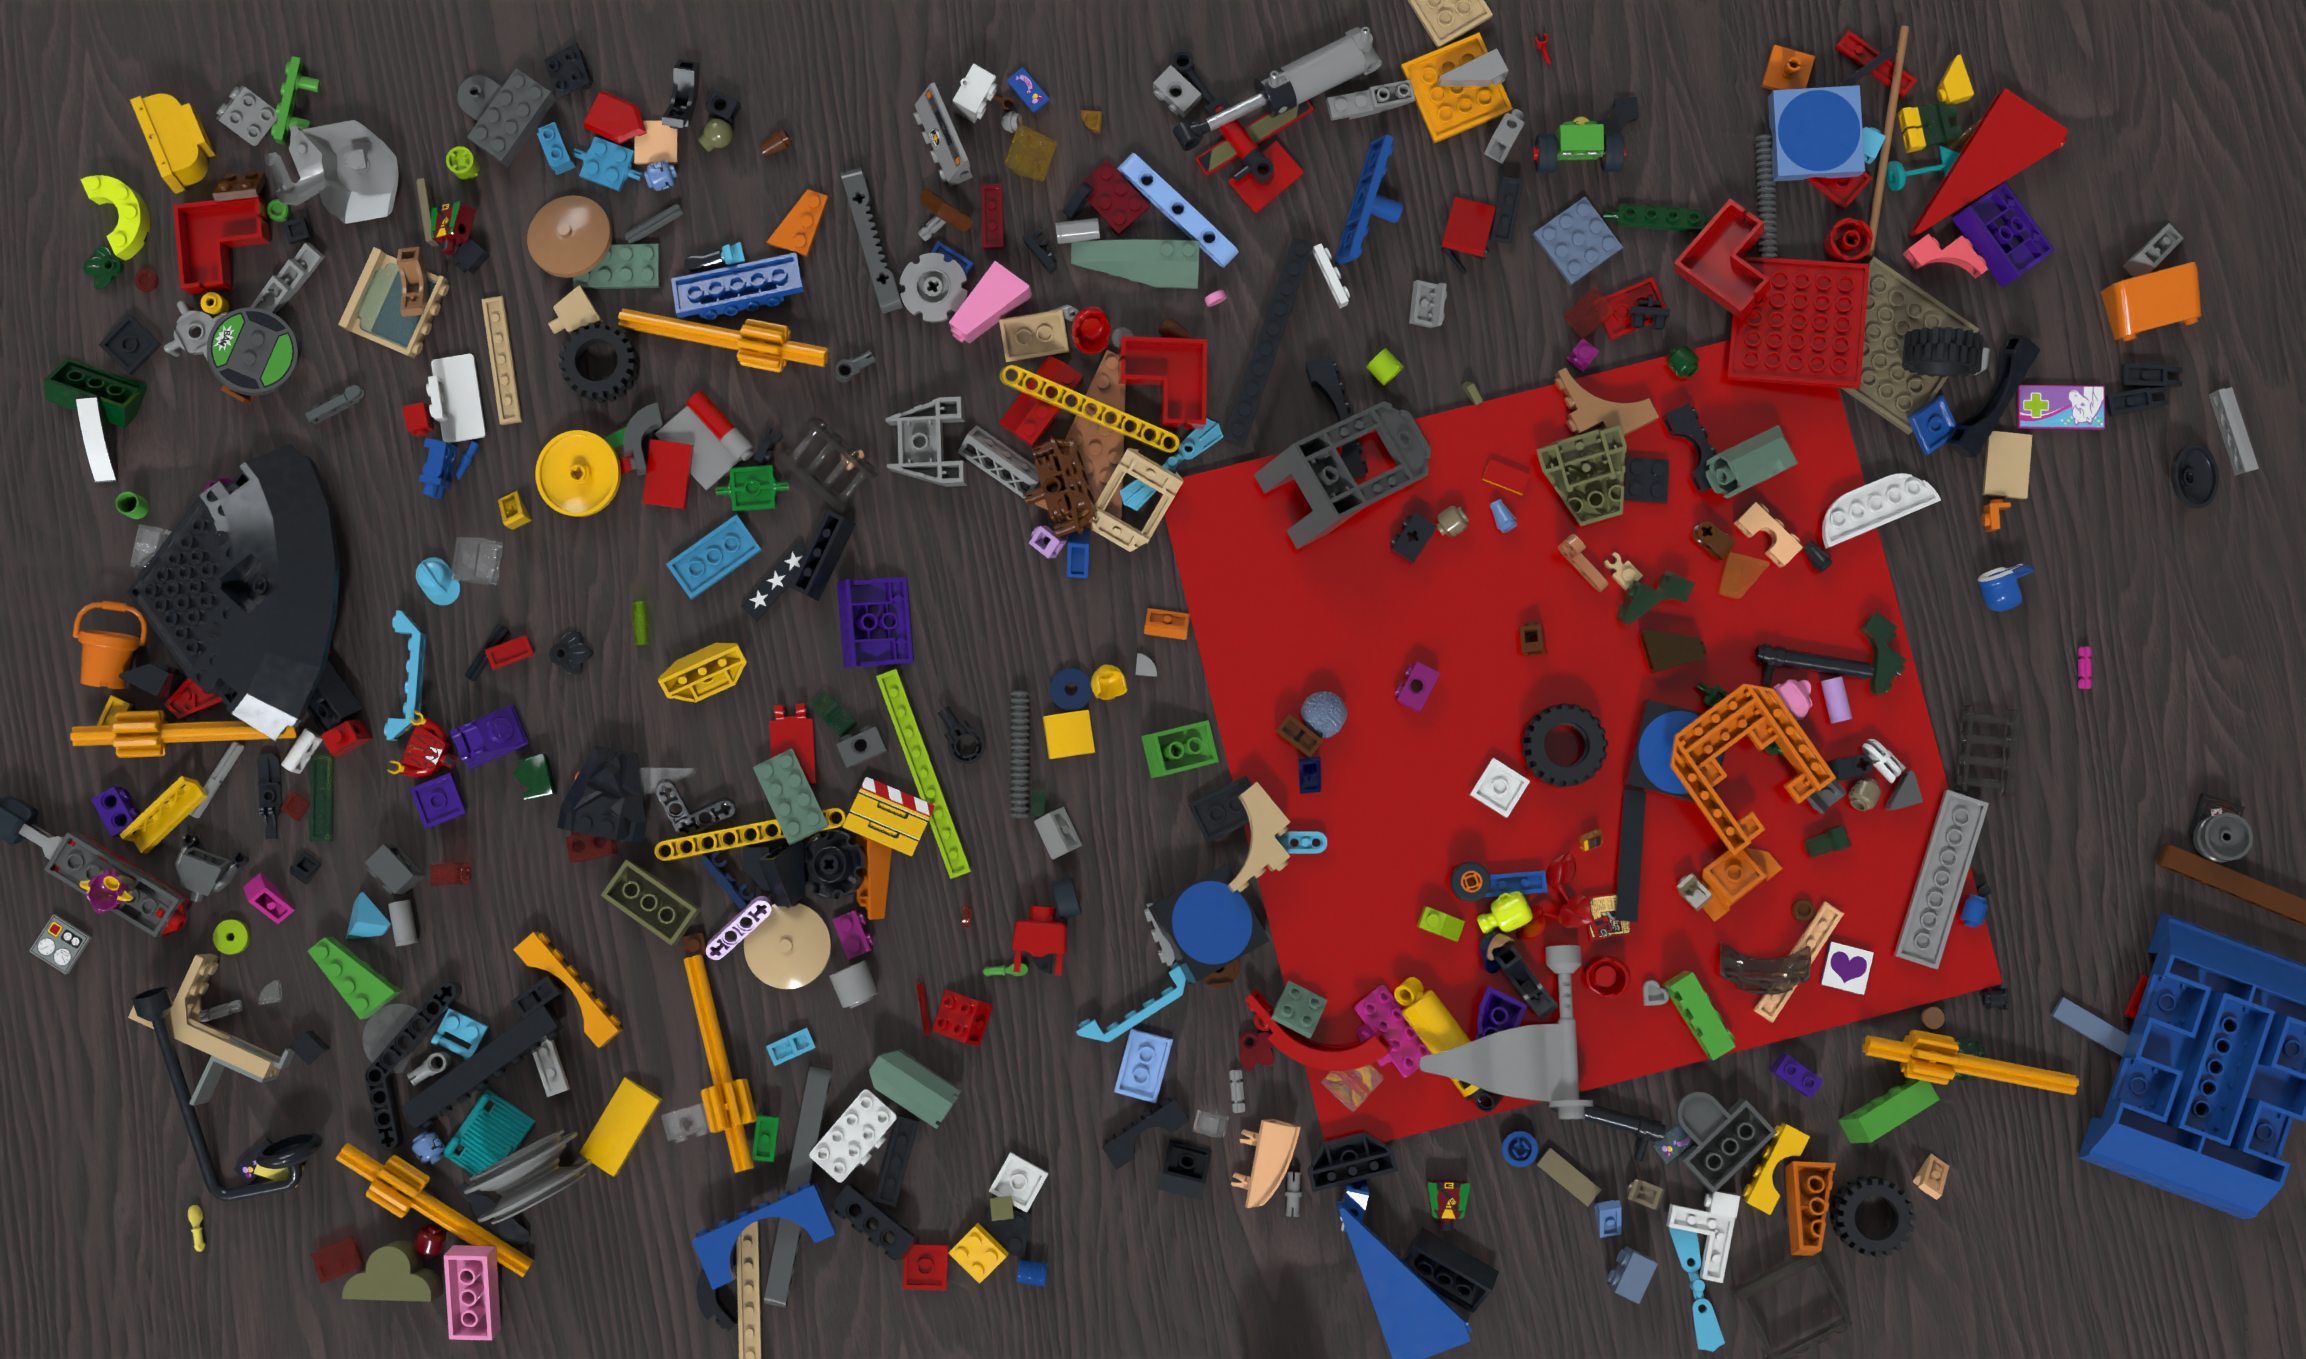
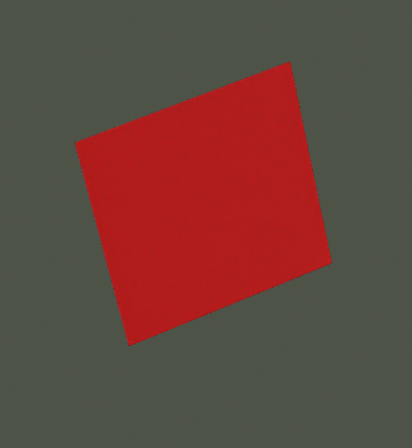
(1399, 781)

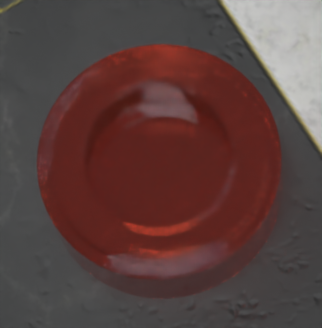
(146, 281)
(966, 917)

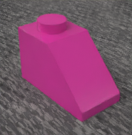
(267, 898)

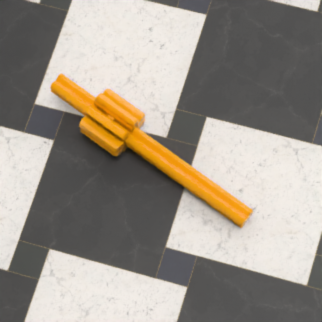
(759, 342)
(148, 733)
(1936, 1060)
(728, 1102)
(401, 1186)

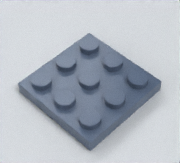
(1577, 241)

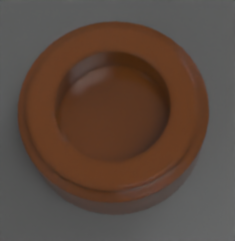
(1803, 910)

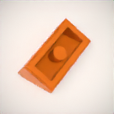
(1166, 623)

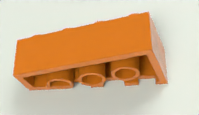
(1807, 1201)

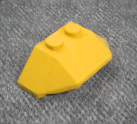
(703, 672)

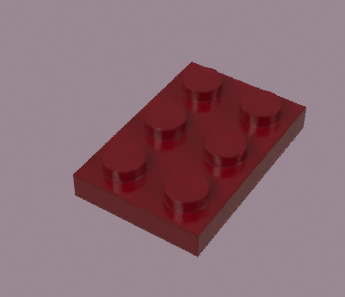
(1114, 198)

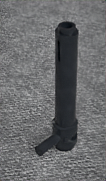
(1779, 657)
(1639, 1126)

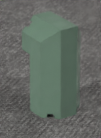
(1750, 462)
(913, 1086)

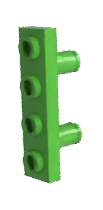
(289, 91)

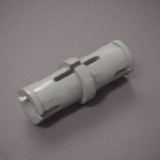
(1293, 1193)

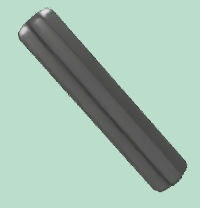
(653, 224)

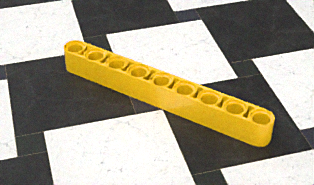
(1079, 409)
(740, 837)

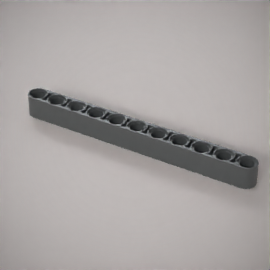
(800, 1172)

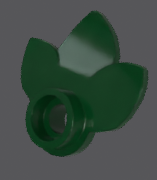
(101, 267)

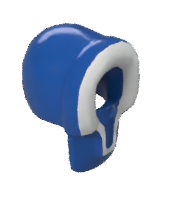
(2000, 587)

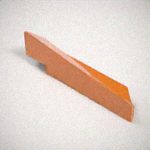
(874, 888)

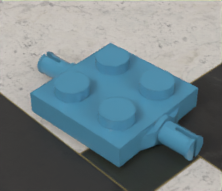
(607, 164)

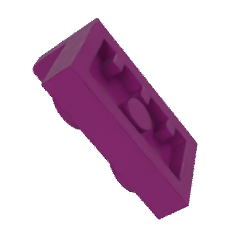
(853, 934)

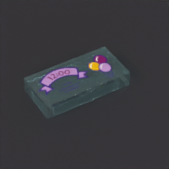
(1672, 1144)

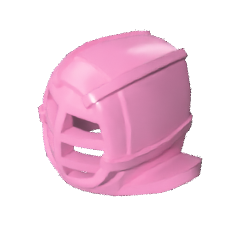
(1795, 697)

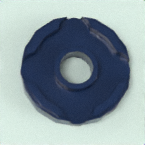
(1066, 677)

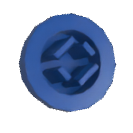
(1519, 1148)

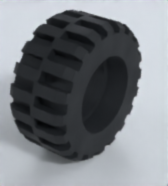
(1592, 736)

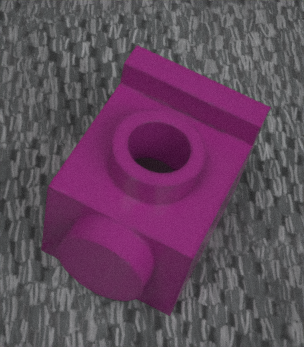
(1582, 355)

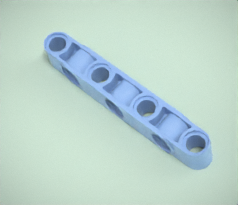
(1189, 221)

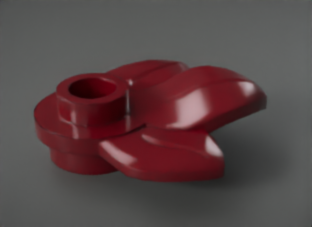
(1257, 1052)

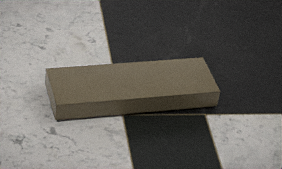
(426, 206)
(1568, 1176)

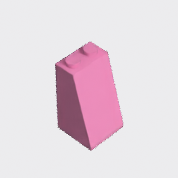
(991, 300)

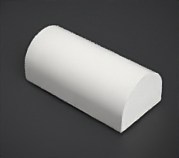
(301, 751)

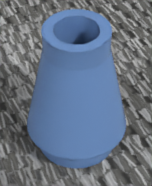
(1503, 517)

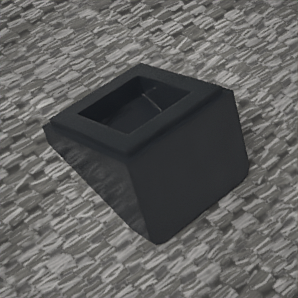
(305, 868)

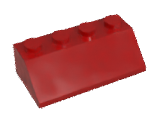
(1032, 417)

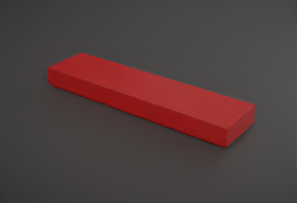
(1862, 53)

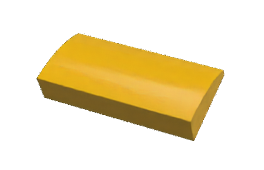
(620, 1126)

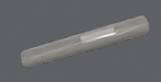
(218, 776)

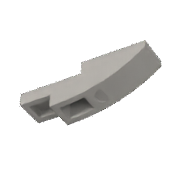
(1371, 101)

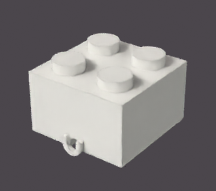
(972, 97)

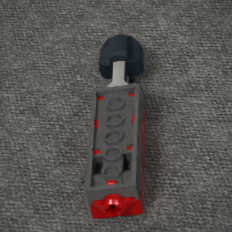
(78, 858)

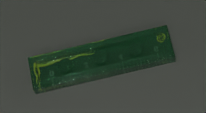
(321, 798)

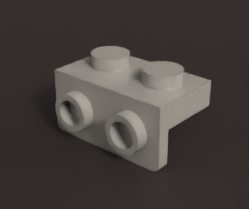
(1428, 304)

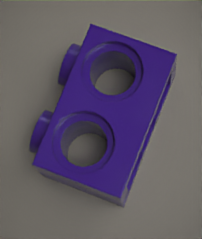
(112, 815)
(1796, 1075)

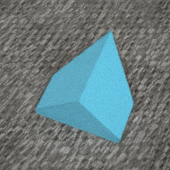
(366, 919)

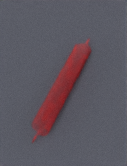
(922, 1009)

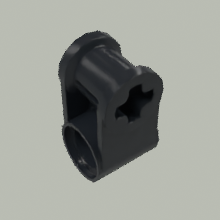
(1847, 768)

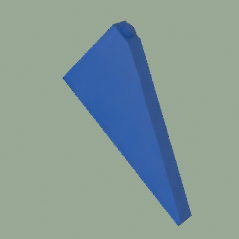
(1410, 1312)

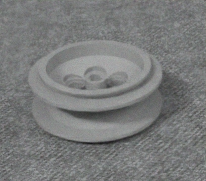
(527, 1176)

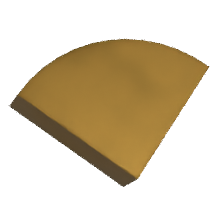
(1092, 120)

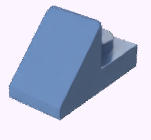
(1608, 1218)

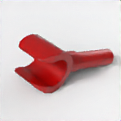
(1542, 45)

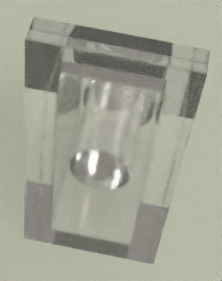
(146, 545)

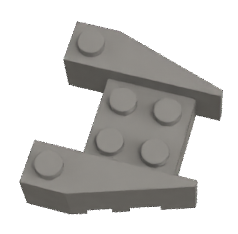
(922, 442)

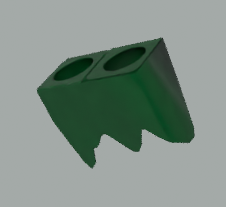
(537, 776)

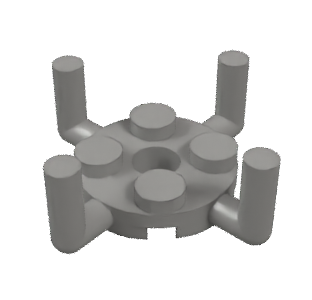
(183, 333)

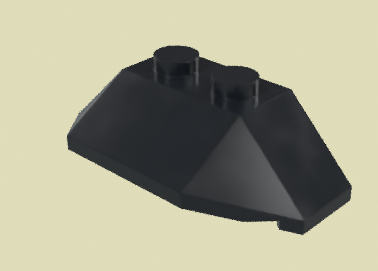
(1349, 1161)

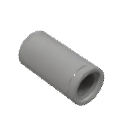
(1077, 231)
(402, 923)

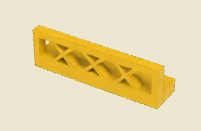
(166, 816)

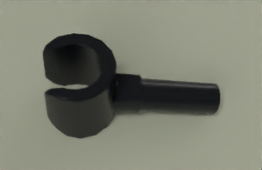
(1983, 890)

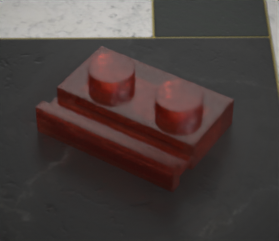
(1589, 313)
(337, 1260)

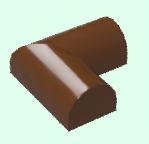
(945, 211)

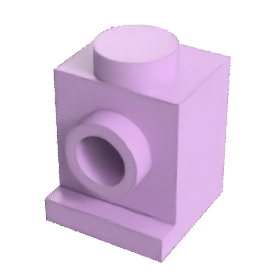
(1039, 542)

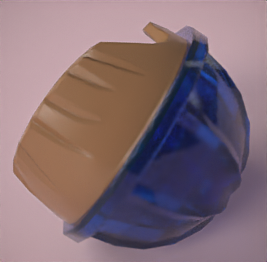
(1490, 945)

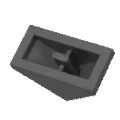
(1905, 793)

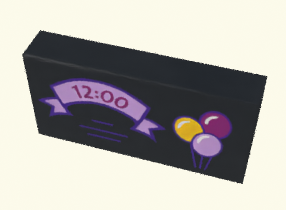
(246, 1168)

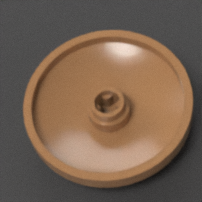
(569, 236)

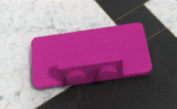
(1383, 1013)

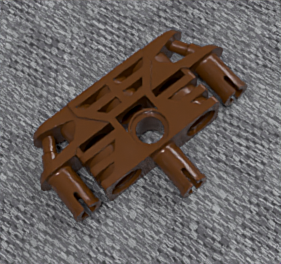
(1068, 498)

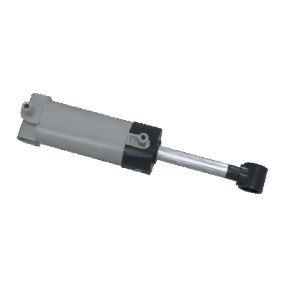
(1294, 83)

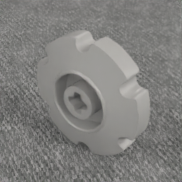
(935, 270)

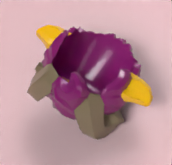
(108, 890)

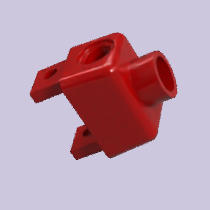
(1040, 937)

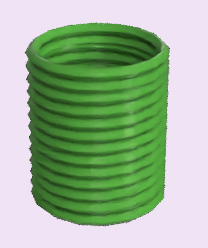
(123, 501)

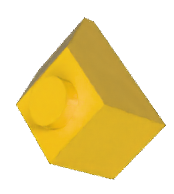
(1955, 83)

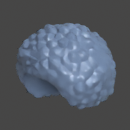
(1324, 713)

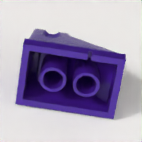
(490, 737)

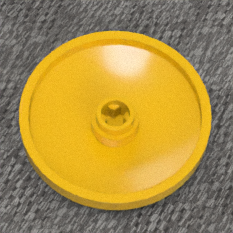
(578, 473)

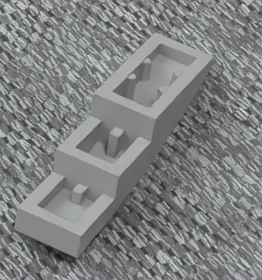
(289, 280)

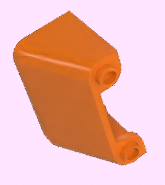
(2153, 301)

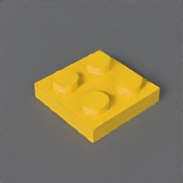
(978, 1253)

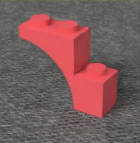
(1957, 253)

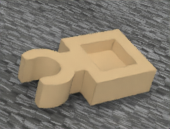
(1624, 573)

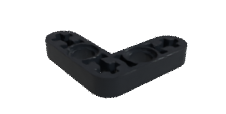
(686, 816)

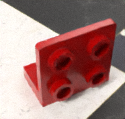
(962, 1018)

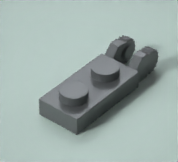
(335, 404)

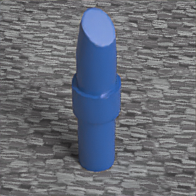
(466, 459)

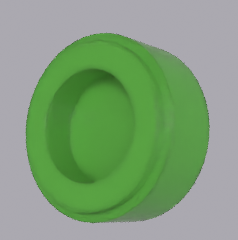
(278, 211)

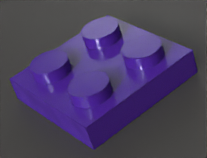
(438, 800)

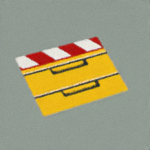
(888, 816)

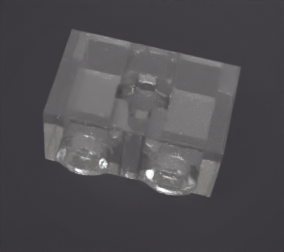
(675, 1127)

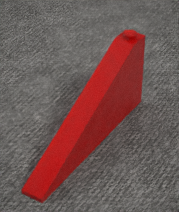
(2002, 144)

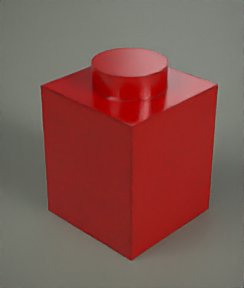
(418, 419)

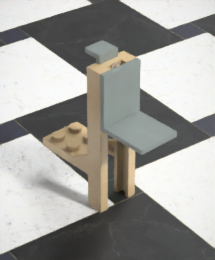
(224, 1048)

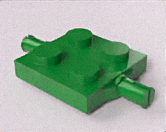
(752, 488)

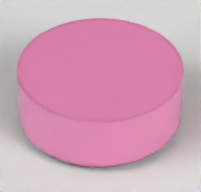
(1215, 298)

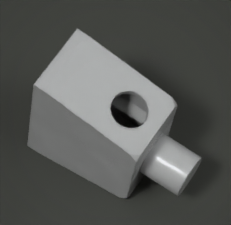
(1505, 136)

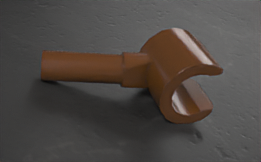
(1000, 100)

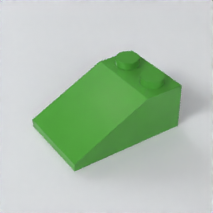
(1180, 749)

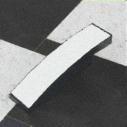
(96, 439)

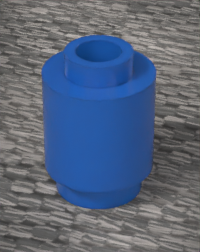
(1974, 911)

